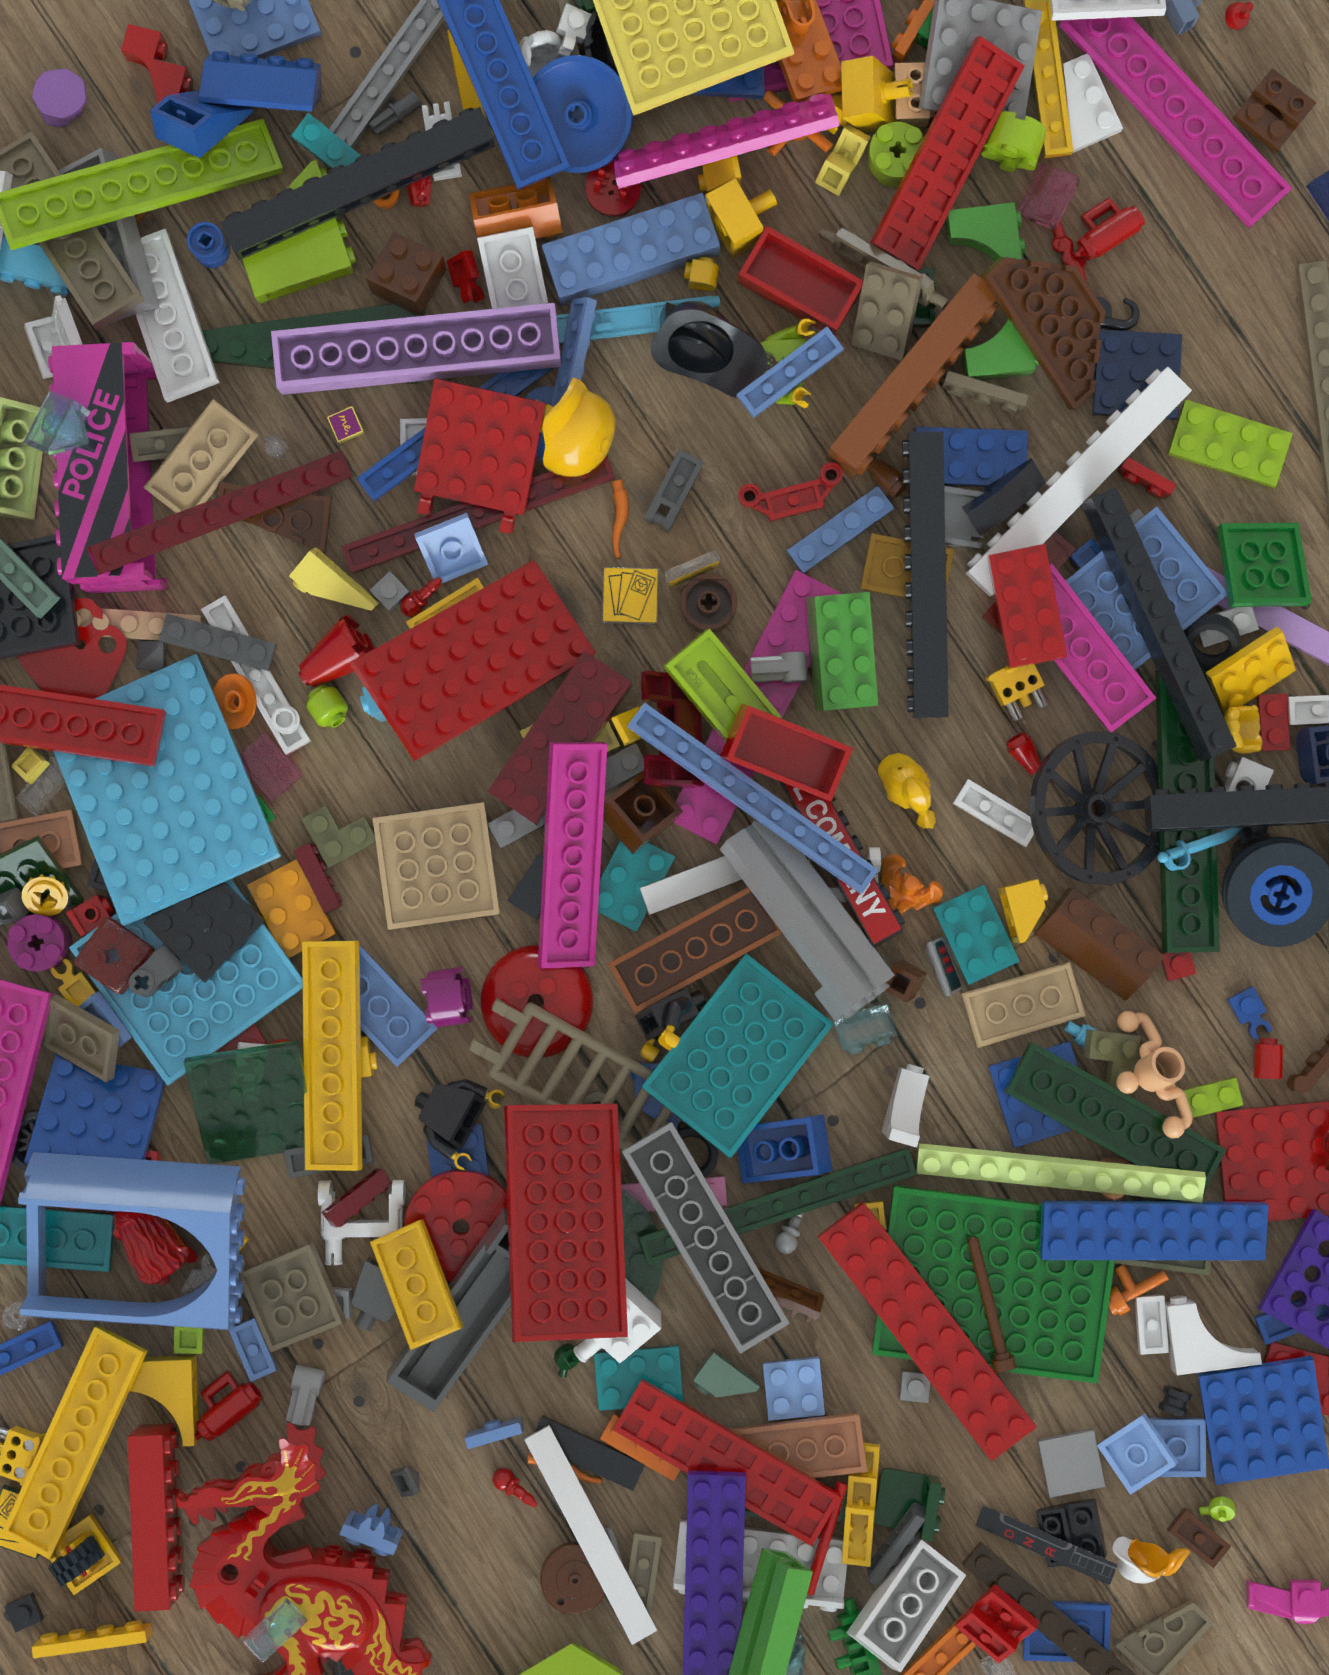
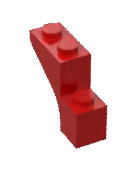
(148, 49)

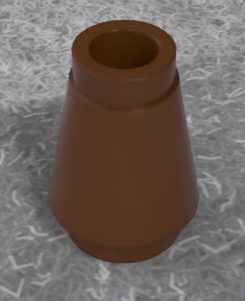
(887, 478)

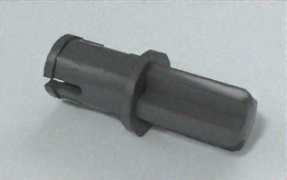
(395, 113)

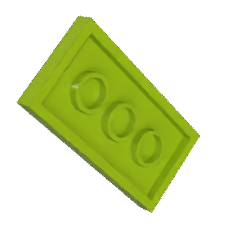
(1229, 443)

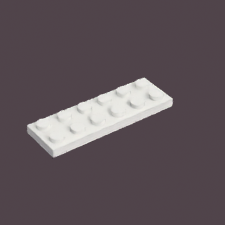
(173, 330)

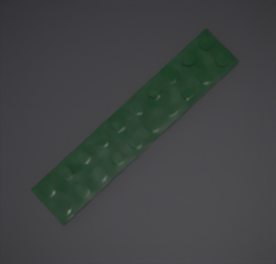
(1191, 893)

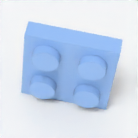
(451, 548)
(793, 1388)
(1137, 1454)

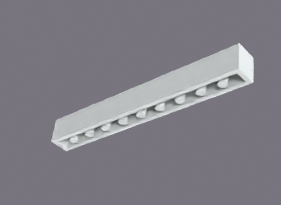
(1085, 471)

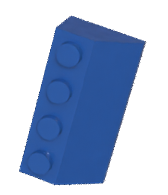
(260, 81)

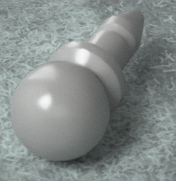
(786, 1240)

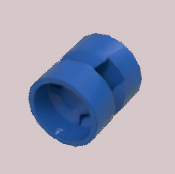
(208, 245)

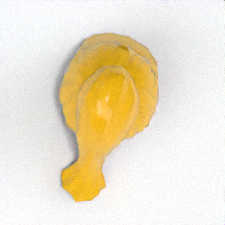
(907, 786)

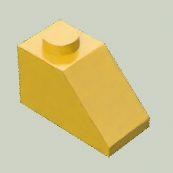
(718, 173)
(621, 722)

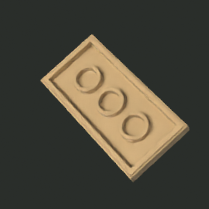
(201, 459)
(1023, 1004)

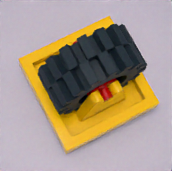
(84, 1555)

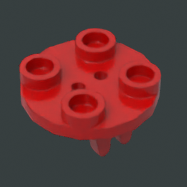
(599, 185)

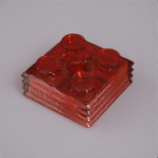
(110, 937)

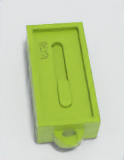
(715, 682)

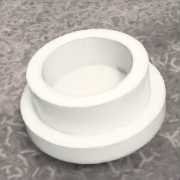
(285, 719)

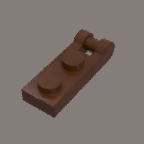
(1316, 1066)

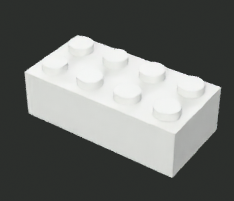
(906, 1604)

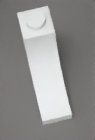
(905, 1106)
(1194, 1348)

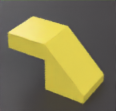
(843, 160)

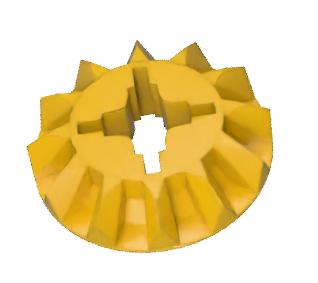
(52, 904)

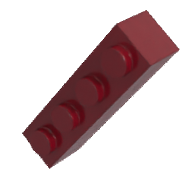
(317, 877)
(356, 1197)

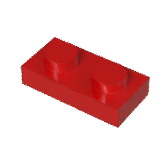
(1135, 473)
(1273, 722)

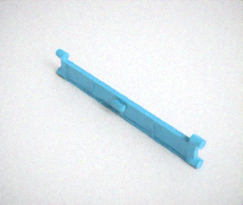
(628, 319)

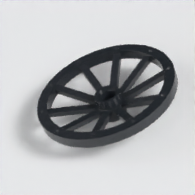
(1102, 804)

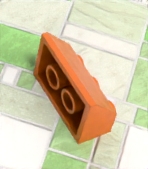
(512, 209)

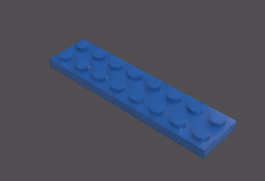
(505, 89)
(1153, 1230)

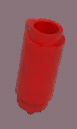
(1109, 232)
(228, 1410)

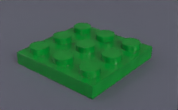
(1264, 564)

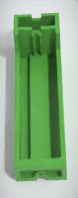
(771, 1615)

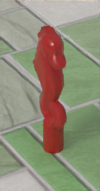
(1064, 245)

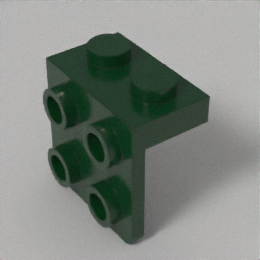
(901, 1489)

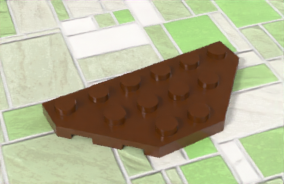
(1055, 319)

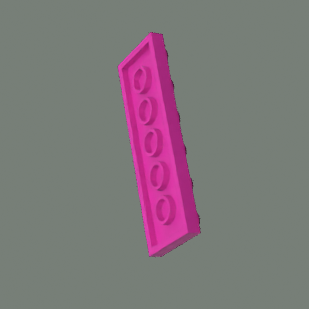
(1095, 662)

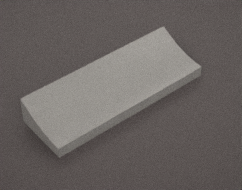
(123, 240)

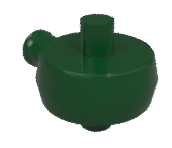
(565, 1359)

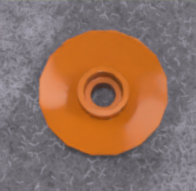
(236, 699)

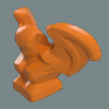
(907, 890)

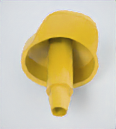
(577, 431)

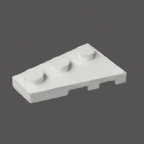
(1088, 104)

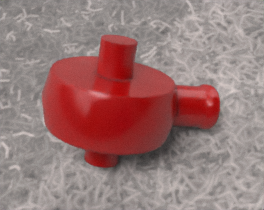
(1238, 15)

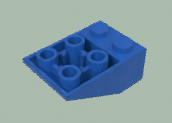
(195, 124)

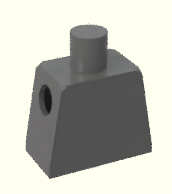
(372, 1296)

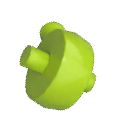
(1220, 1509)

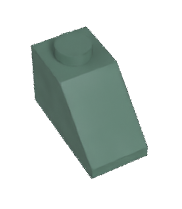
(722, 1377)

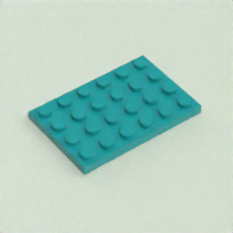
(737, 1055)

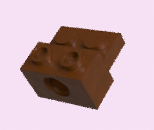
(1274, 110)

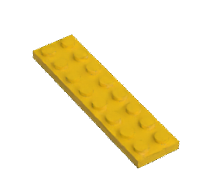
(332, 1055)
(74, 1442)

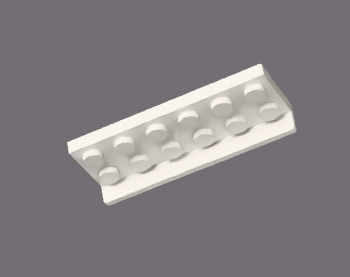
(831, 1582)

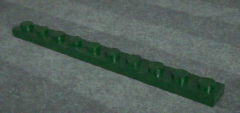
(798, 1198)

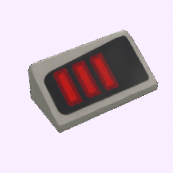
(943, 966)

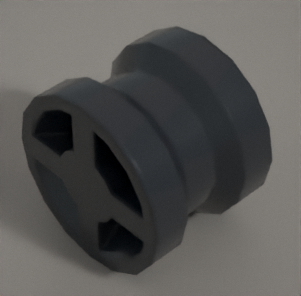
(1175, 1401)

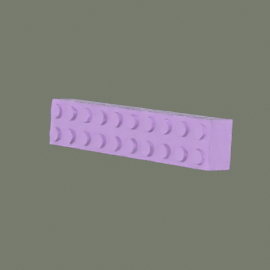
(416, 348)

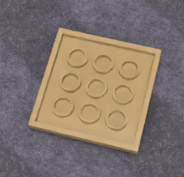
(436, 866)

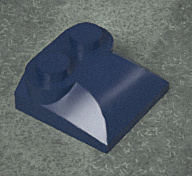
(1313, 754)

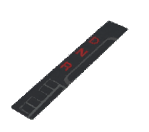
(1046, 1545)

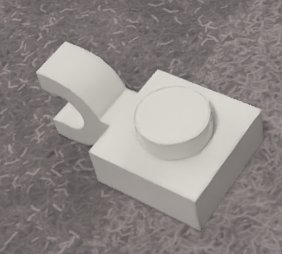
(572, 28)

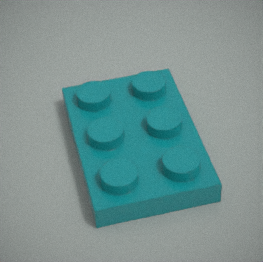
(623, 878)
(975, 934)
(619, 1380)

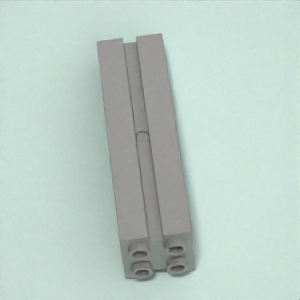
(809, 919)

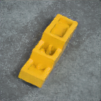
(861, 1511)

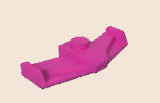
(1302, 1602)

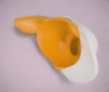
(1146, 1561)

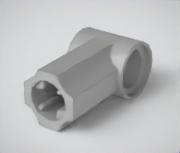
(787, 667)
(306, 1387)

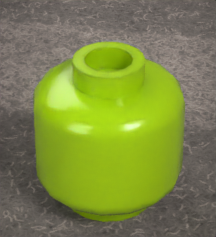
(327, 706)

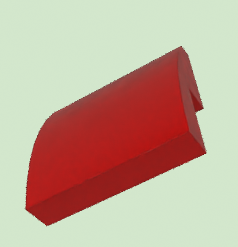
(997, 1623)

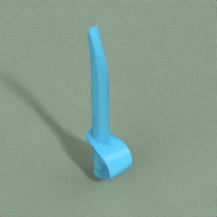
(1184, 849)

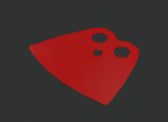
(78, 671)

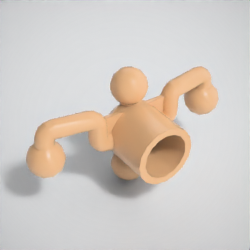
(1145, 1074)

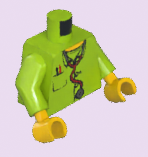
(780, 346)

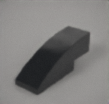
(1004, 496)

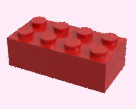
(800, 281)
(1027, 606)
(786, 752)

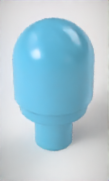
(1078, 1032)

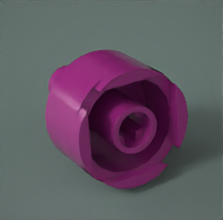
(25, 934)
(447, 997)

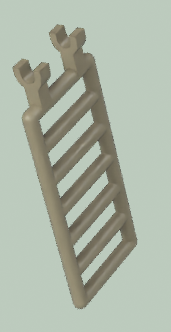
(578, 1038)

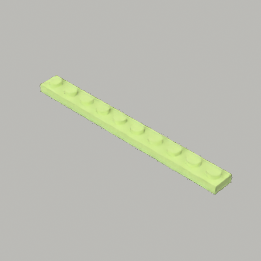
(1061, 1173)

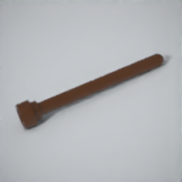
(1003, 1359)

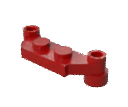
(792, 499)

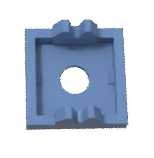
(372, 1530)

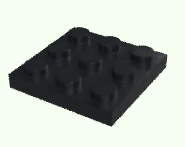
(206, 928)

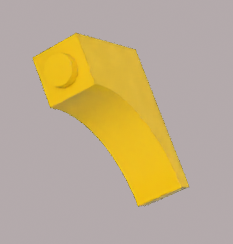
(174, 1385)

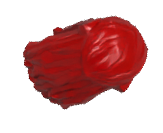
(151, 1246)

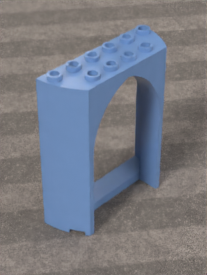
(189, 1194)

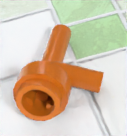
(1119, 1300)

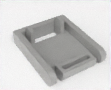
(957, 525)

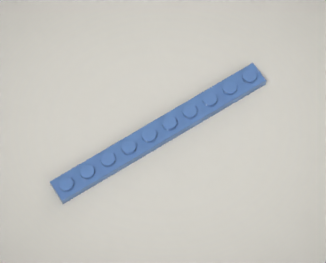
(752, 798)

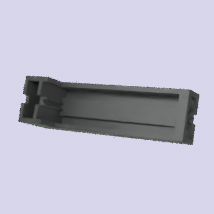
(481, 1299)

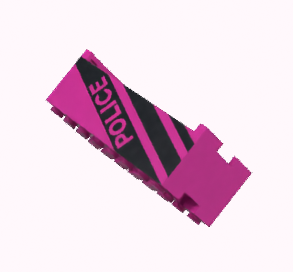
(99, 481)

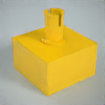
(870, 93)
(737, 217)

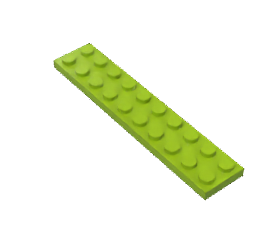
(134, 186)

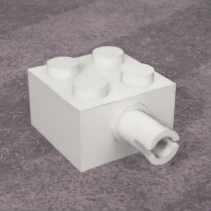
(642, 1323)

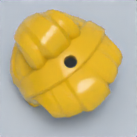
(1245, 728)

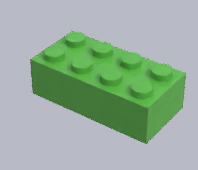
(842, 651)

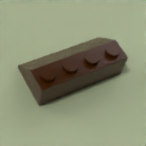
(1099, 944)

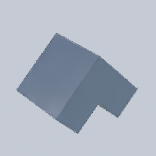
(1182, 14)

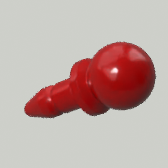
(413, 604)
(504, 1480)

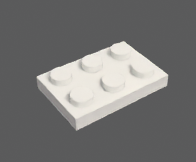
(512, 268)

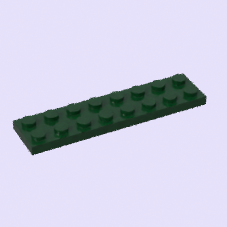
(1107, 1115)

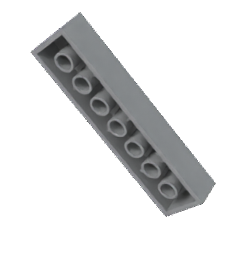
(705, 1237)

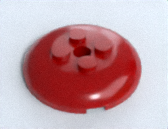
(516, 978)

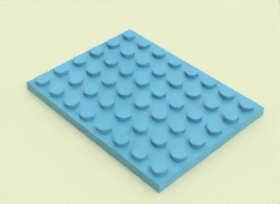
(173, 824)

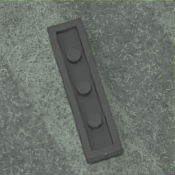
(218, 642)

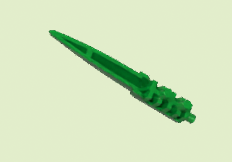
(857, 1656)

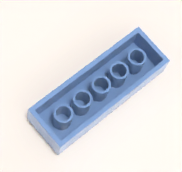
(631, 249)

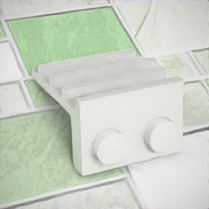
(52, 331)

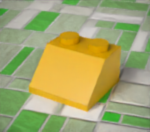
(1022, 907)

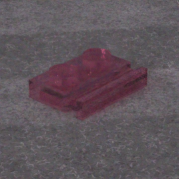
(1048, 196)
(270, 767)

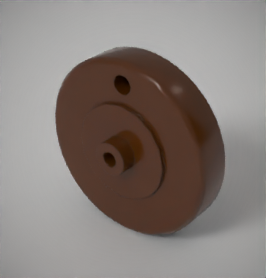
(569, 1580)

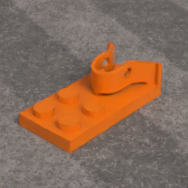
(815, 63)

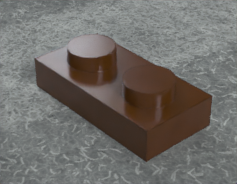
(1199, 1537)

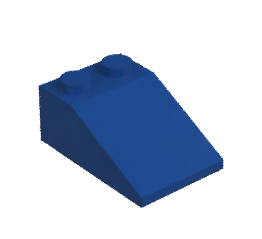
(785, 1150)

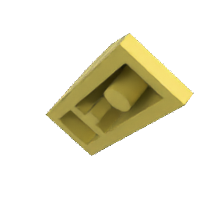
(326, 580)

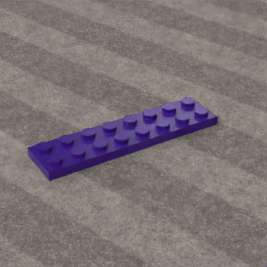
(713, 1570)

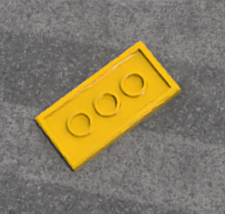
(416, 1284)

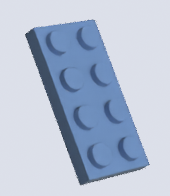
(389, 1012)

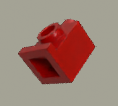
(80, 919)

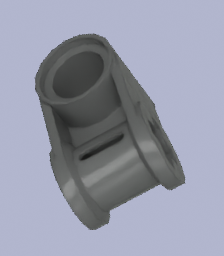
(159, 969)

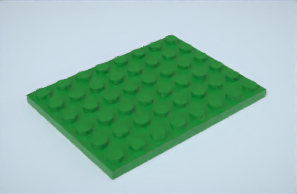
(1046, 1308)

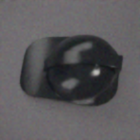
(707, 347)

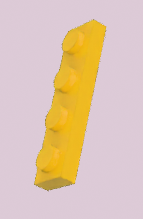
(80, 1640)

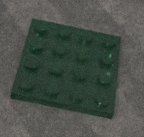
(248, 1100)

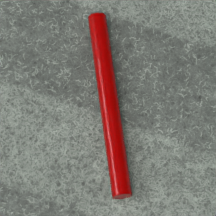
(824, 1540)

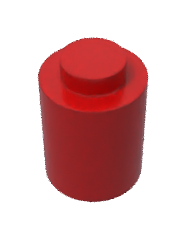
(1268, 1059)

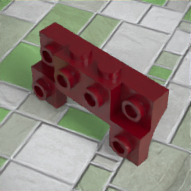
(676, 707)

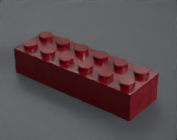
(572, 715)

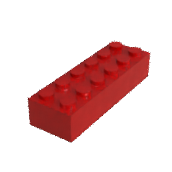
(155, 1517)

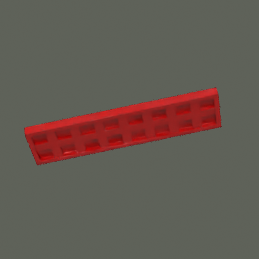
(947, 153)
(701, 1444)

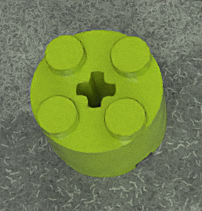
(892, 138)
(1015, 142)

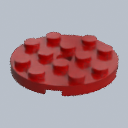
(453, 1197)

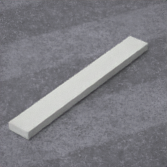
(590, 1534)

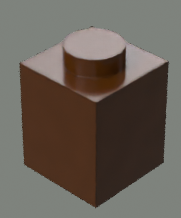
(906, 981)

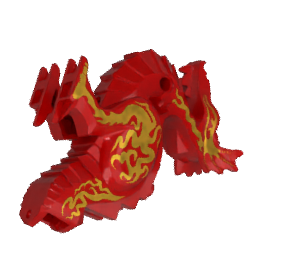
(337, 1590)

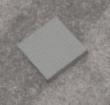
(1071, 1463)

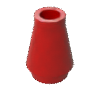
(1024, 752)

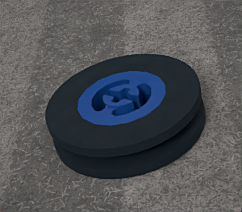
(1255, 874)

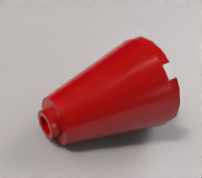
(335, 653)

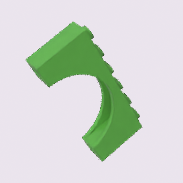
(996, 234)

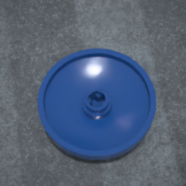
(585, 110)

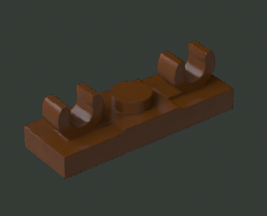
(794, 1296)

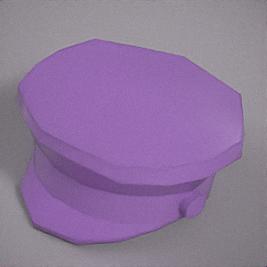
(59, 96)

